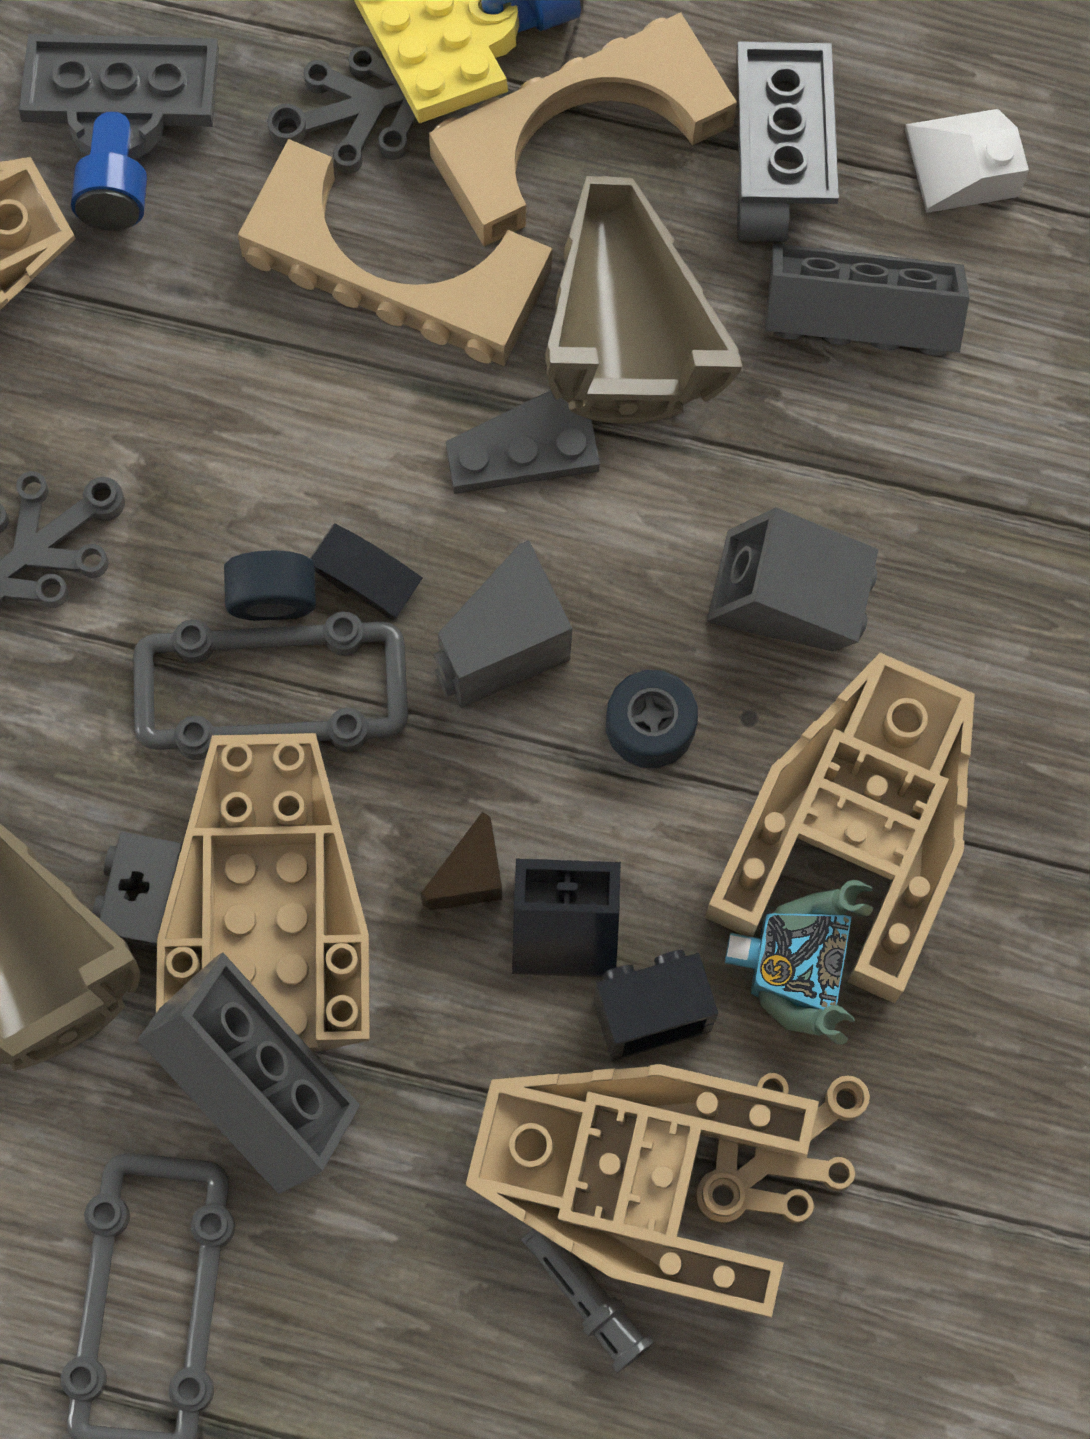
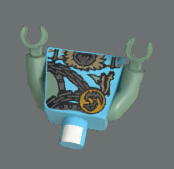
(802, 959)

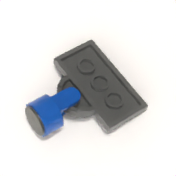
(116, 104)

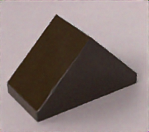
(469, 872)

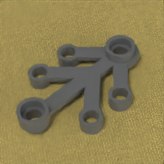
(363, 103)
(35, 548)

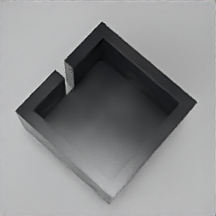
(654, 1004)

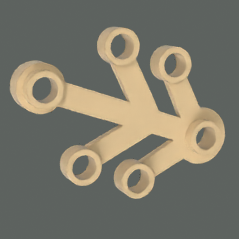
(777, 1164)

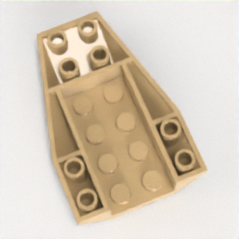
(270, 889)

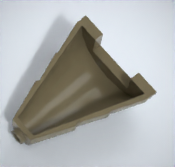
(630, 315)
(57, 963)

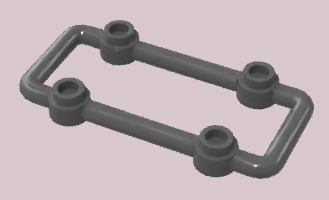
(195, 643)
(108, 1217)

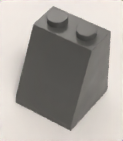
(794, 582)
(503, 632)

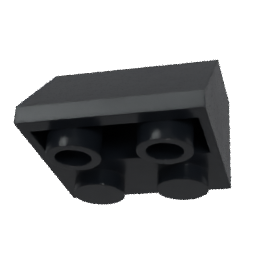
(565, 917)

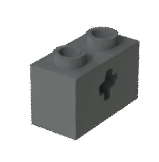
(134, 862)

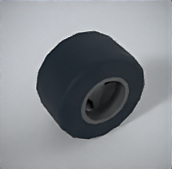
(269, 585)
(651, 699)

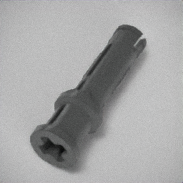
(601, 1314)

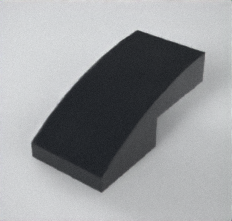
(365, 570)

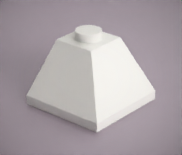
(967, 159)

